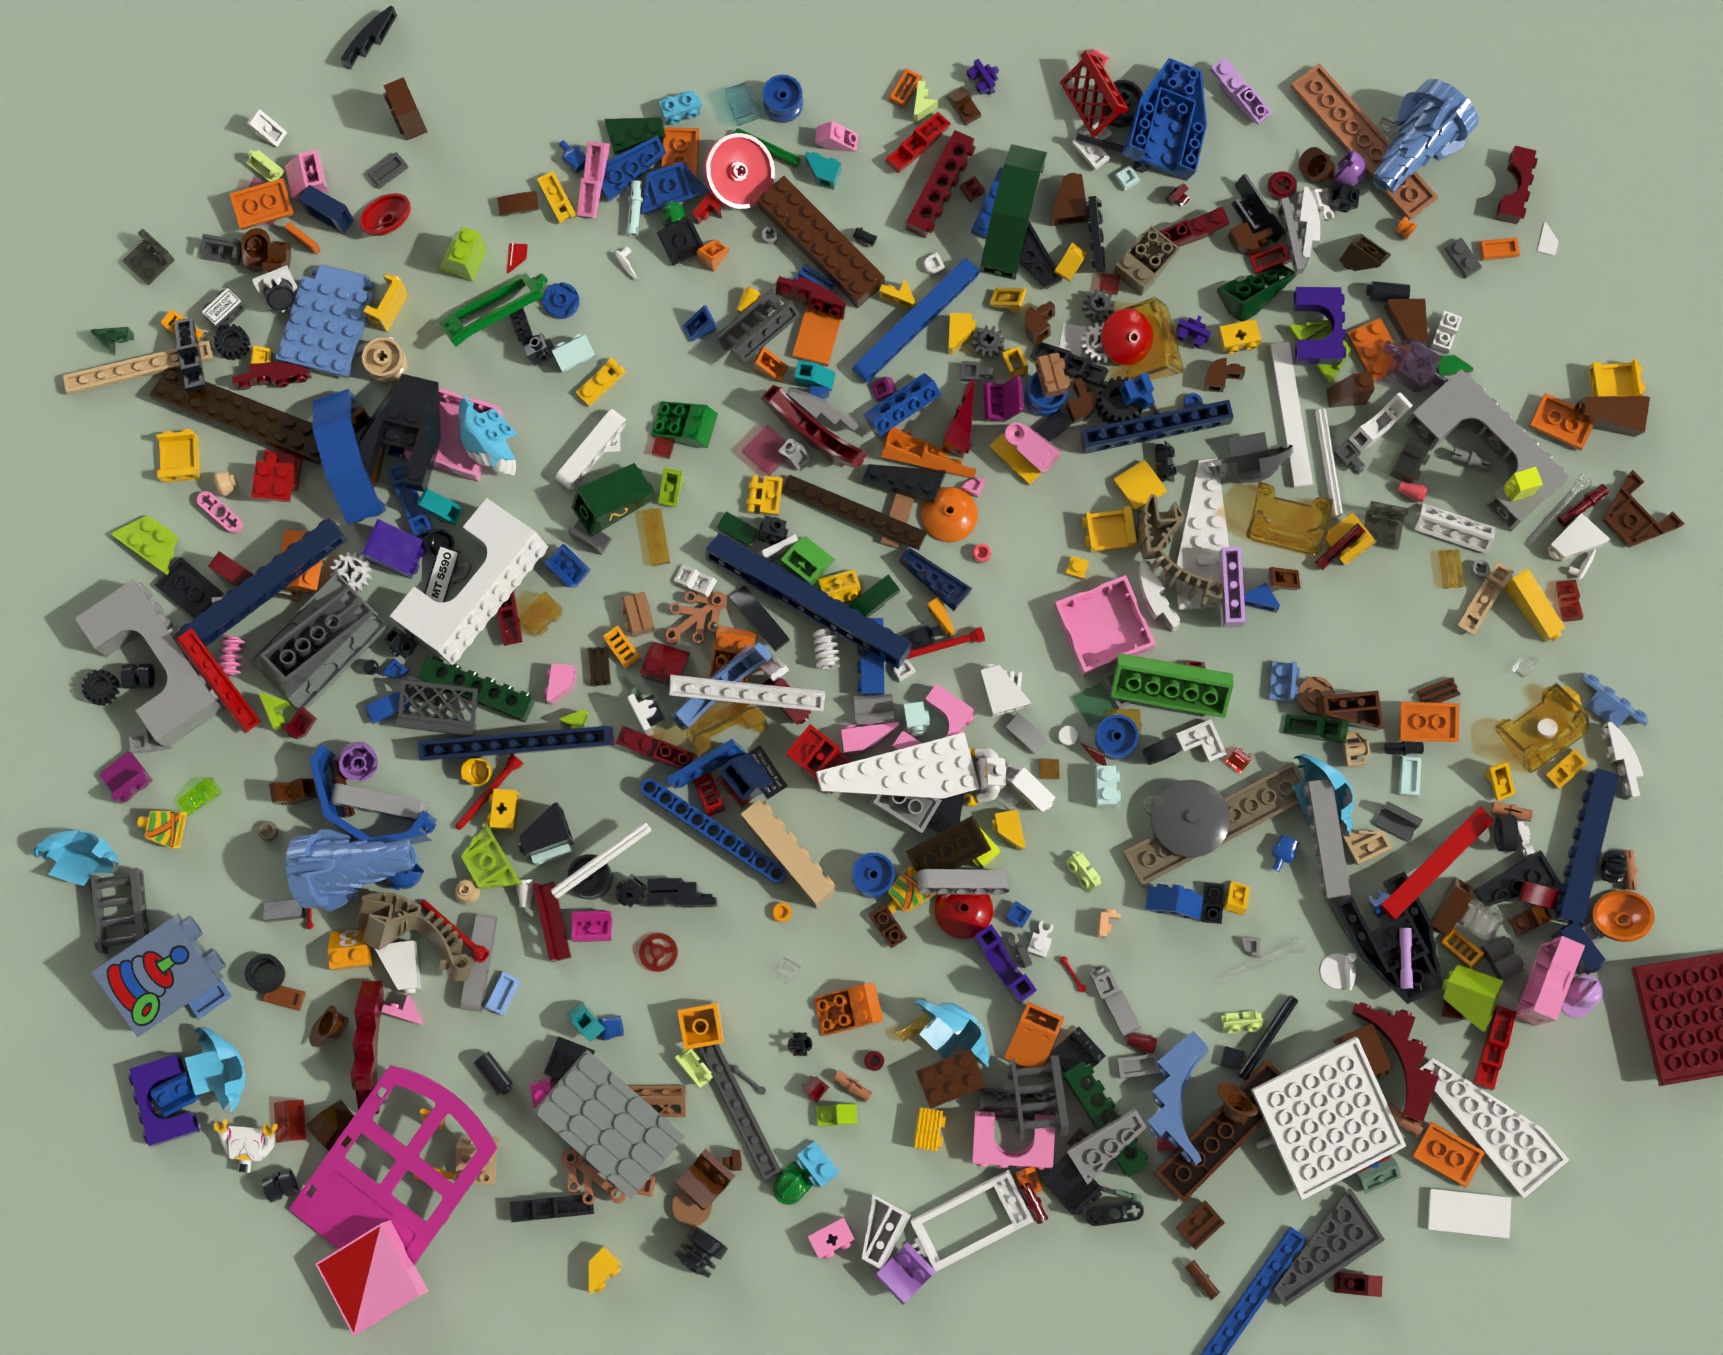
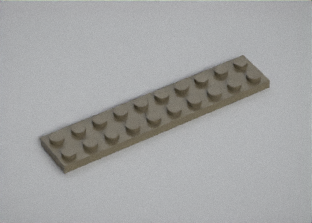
(1246, 809)

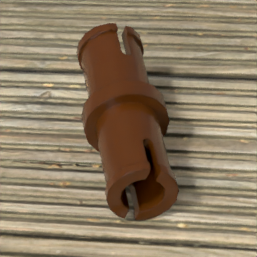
(1202, 1280)

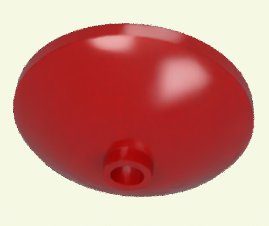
(385, 214)
(1117, 336)
(960, 923)

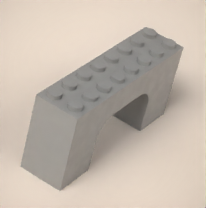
(1466, 406)
(134, 615)

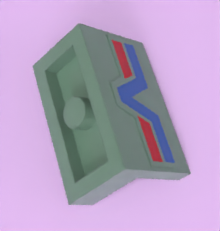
(1378, 1174)

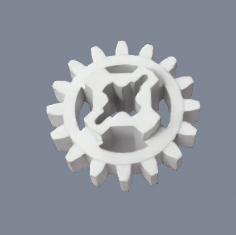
(1094, 350)
(359, 572)

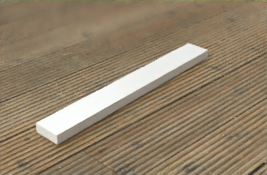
(1291, 414)
(747, 693)

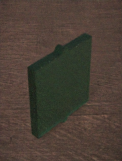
(1093, 704)

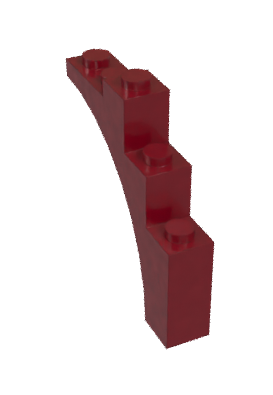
(815, 434)
(1396, 1029)
(365, 1039)

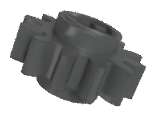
(1091, 302)
(993, 337)

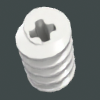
(825, 649)

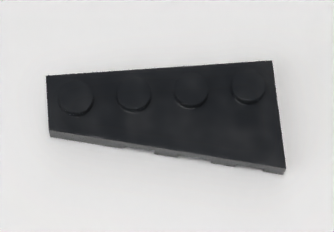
(1037, 260)

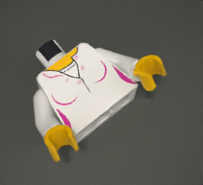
(989, 773)
(246, 1143)

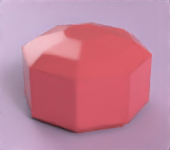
(981, 553)

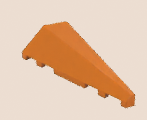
(911, 450)

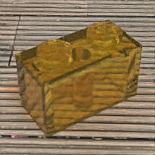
(540, 614)

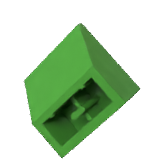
(807, 560)

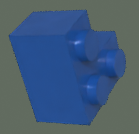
(1174, 901)

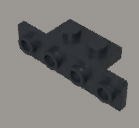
(1254, 209)

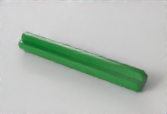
(776, 151)

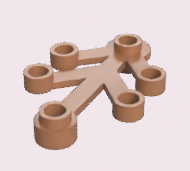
(698, 616)
(589, 1174)

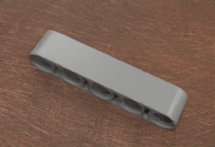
(377, 802)
(962, 881)
(475, 986)

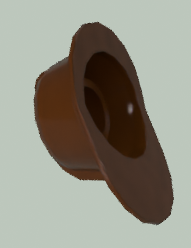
(1316, 165)
(255, 248)
(328, 1026)
(1236, 1103)

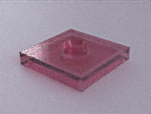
(764, 450)

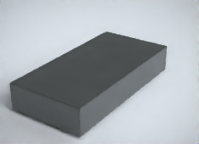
(388, 170)

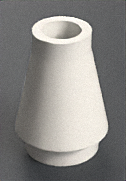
(525, 892)

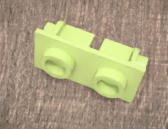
(264, 166)
(1088, 879)
(1233, 1024)
(697, 1072)

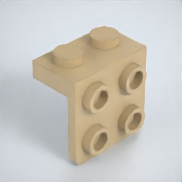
(464, 1152)

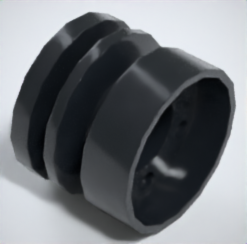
(701, 1251)

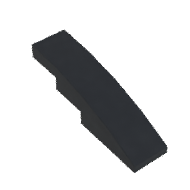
(372, 33)
(189, 354)
(1074, 365)
(759, 618)
(550, 1208)

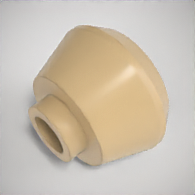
(225, 482)
(469, 896)

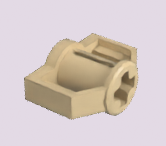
(1355, 749)

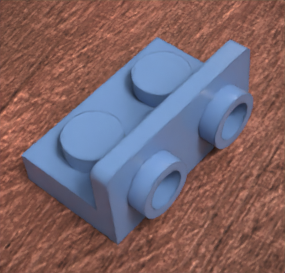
(1283, 681)

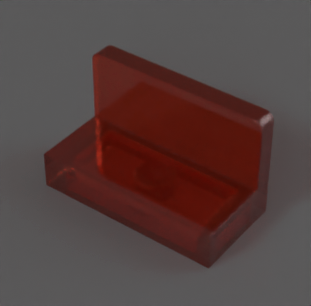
(290, 1121)

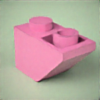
(836, 137)
(561, 682)

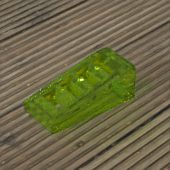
(210, 795)

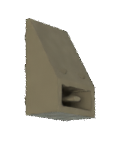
(1145, 260)

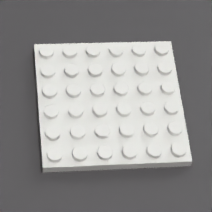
(1328, 1118)

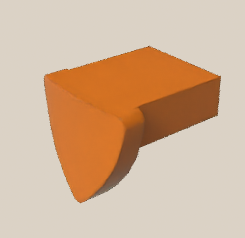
(1029, 1175)

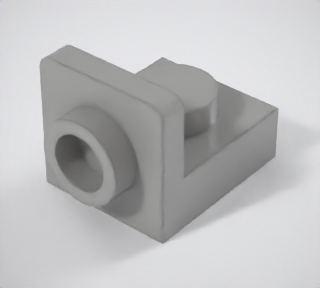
(794, 453)
(1103, 981)

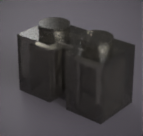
(1409, 461)

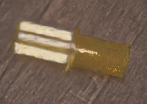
(914, 1027)

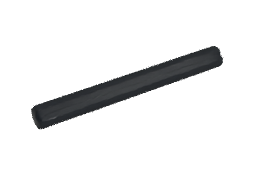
(1267, 1037)

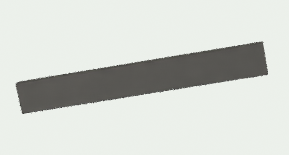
(740, 1111)

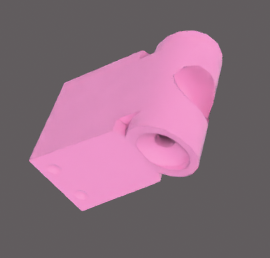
(1032, 446)

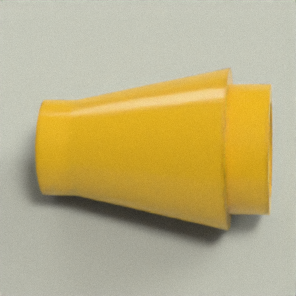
(748, 297)

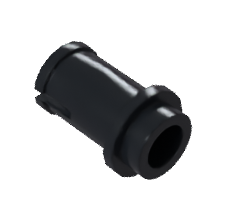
(864, 236)

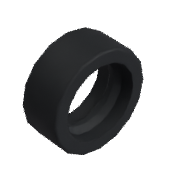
(1161, 750)
(1506, 833)
(256, 963)

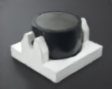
(278, 292)
(647, 712)

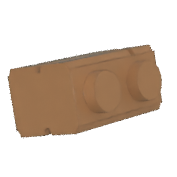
(1052, 375)
(638, 614)

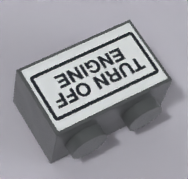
(223, 309)

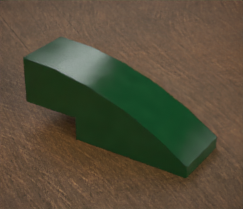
(876, 596)
(1316, 728)

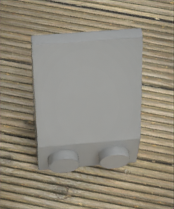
(907, 810)

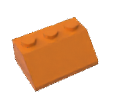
(309, 580)

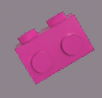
(591, 926)

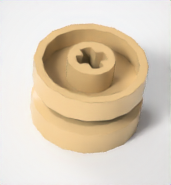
(384, 360)

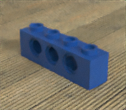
(902, 404)

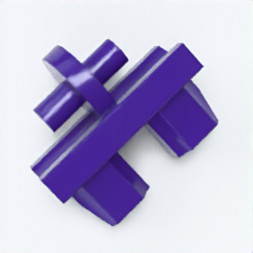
(986, 75)
(1193, 328)

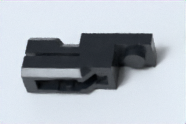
(677, 890)

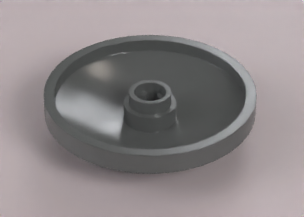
(1190, 818)

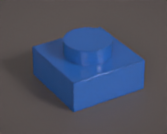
(1018, 914)

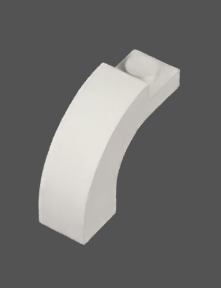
(1381, 422)

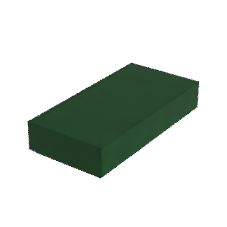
(737, 529)

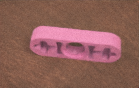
(221, 520)

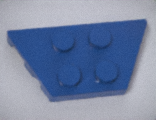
(669, 185)

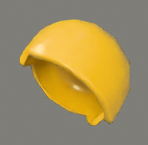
(476, 771)

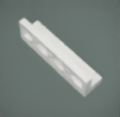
(1454, 529)

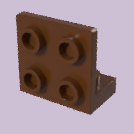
(705, 1180)

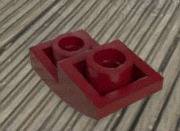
(1539, 895)

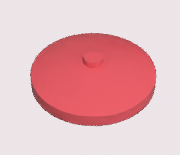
(738, 170)

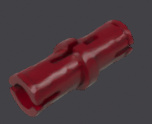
(1033, 1203)

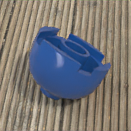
(406, 879)

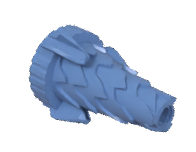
(1433, 124)
(329, 866)

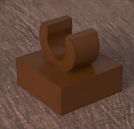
(735, 1160)

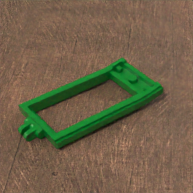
(458, 333)

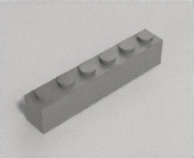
(1327, 838)

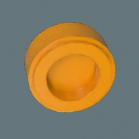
(782, 912)

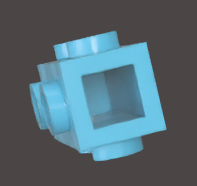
(680, 107)

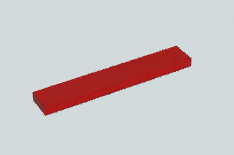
(217, 680)

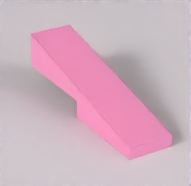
(593, 178)

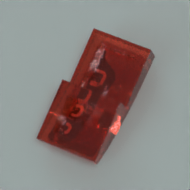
(1568, 600)

